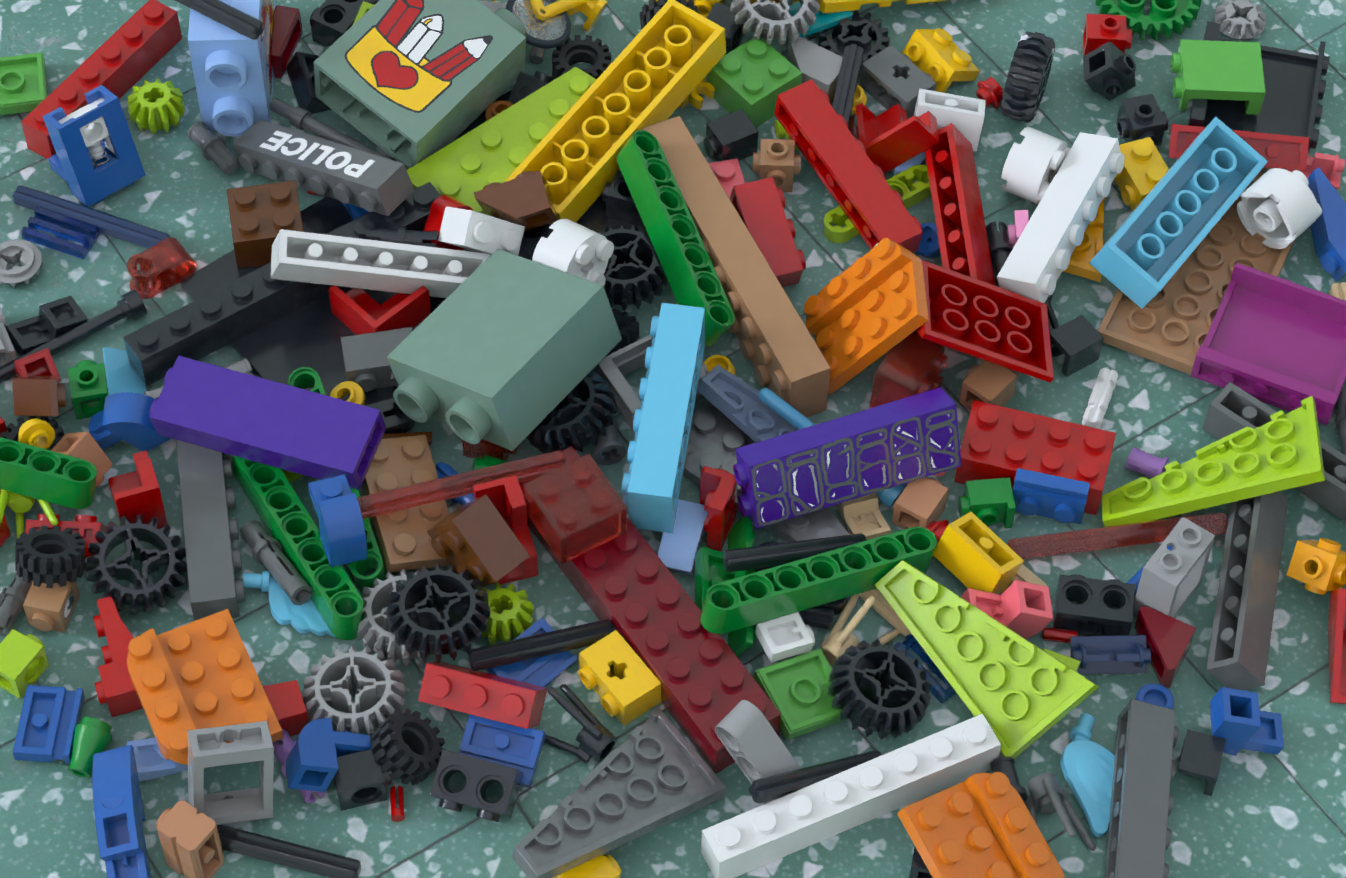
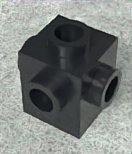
(1109, 71)
(1140, 119)

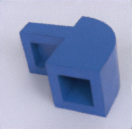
(125, 419)
(339, 520)
(1239, 721)
(315, 753)

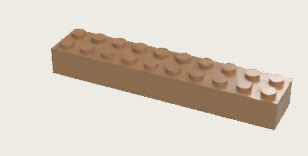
(765, 318)

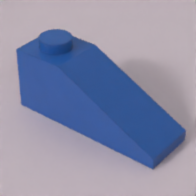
(1330, 227)

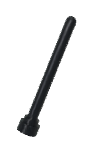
(128, 307)

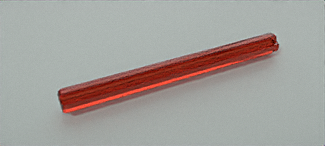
(457, 484)
(1110, 536)

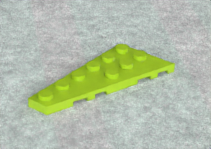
(501, 143)
(1231, 469)
(984, 661)

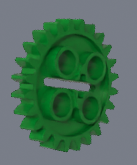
(1162, 16)

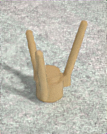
(841, 639)

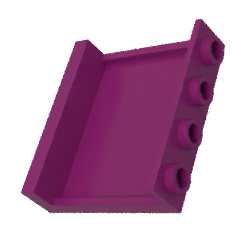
(1276, 342)

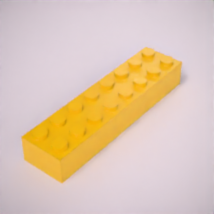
(632, 93)

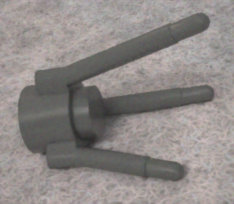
(1050, 798)

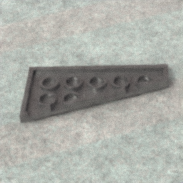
(714, 444)
(625, 796)

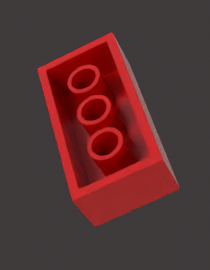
(1009, 439)

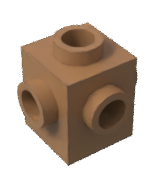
(777, 161)

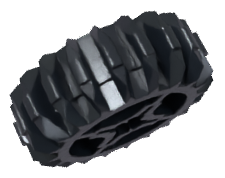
(1028, 76)
(625, 275)
(574, 419)
(152, 559)
(423, 627)
(879, 689)

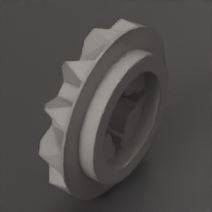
(1239, 27)
(22, 251)

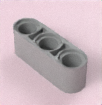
(754, 743)

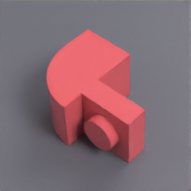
(1020, 607)

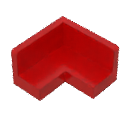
(892, 137)
(366, 316)
(138, 492)
(511, 505)

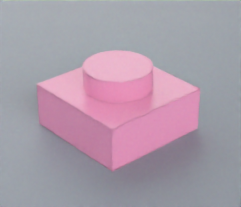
(1021, 219)

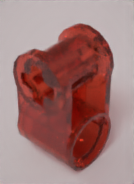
(162, 265)

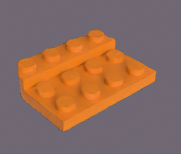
(867, 310)
(197, 681)
(979, 832)

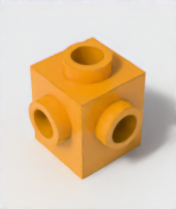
(1318, 565)

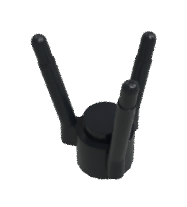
(594, 738)

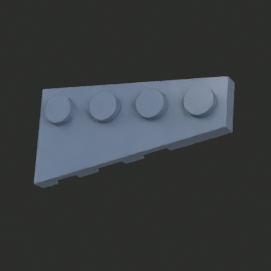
(742, 405)

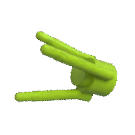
(20, 505)

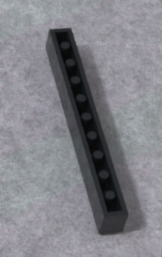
(250, 300)

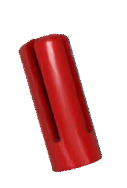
(1057, 635)
(397, 814)

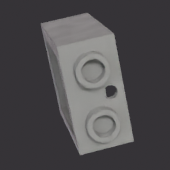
(623, 362)
(1176, 574)
(209, 749)

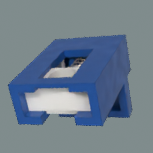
(94, 157)

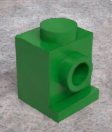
(88, 383)
(989, 500)

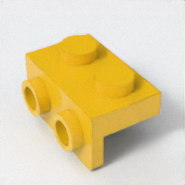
(940, 58)
(1140, 172)

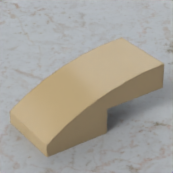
(864, 517)

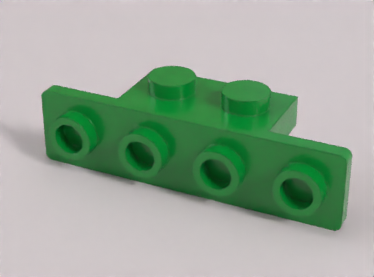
(711, 570)

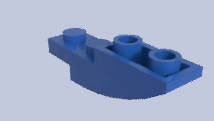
(119, 814)

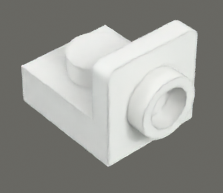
(785, 637)

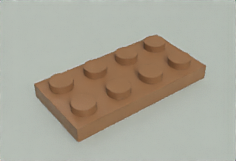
(404, 532)

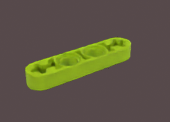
(901, 183)

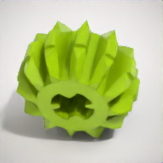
(155, 106)
(509, 613)

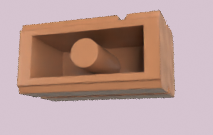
(190, 841)

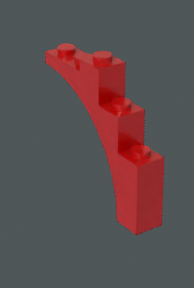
(122, 698)

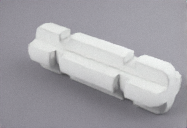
(1100, 398)

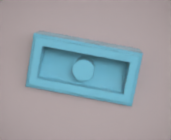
(119, 372)

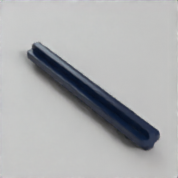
(107, 223)

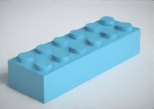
(1178, 213)
(664, 417)

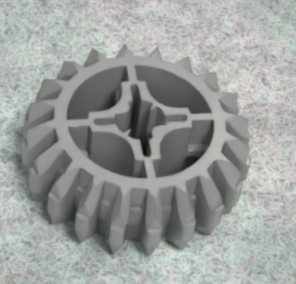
(782, 25)
(375, 628)
(332, 685)

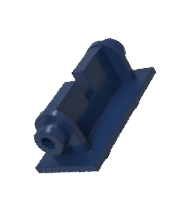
(1110, 654)

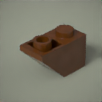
(519, 200)
(38, 395)

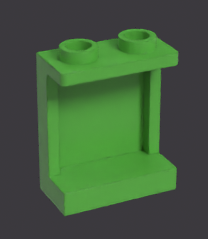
(1219, 72)

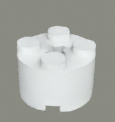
(1033, 164)
(1278, 207)
(575, 251)

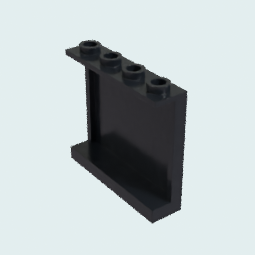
(1289, 100)

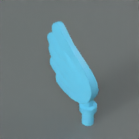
(302, 617)
(1089, 774)

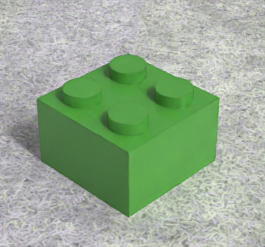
(752, 79)

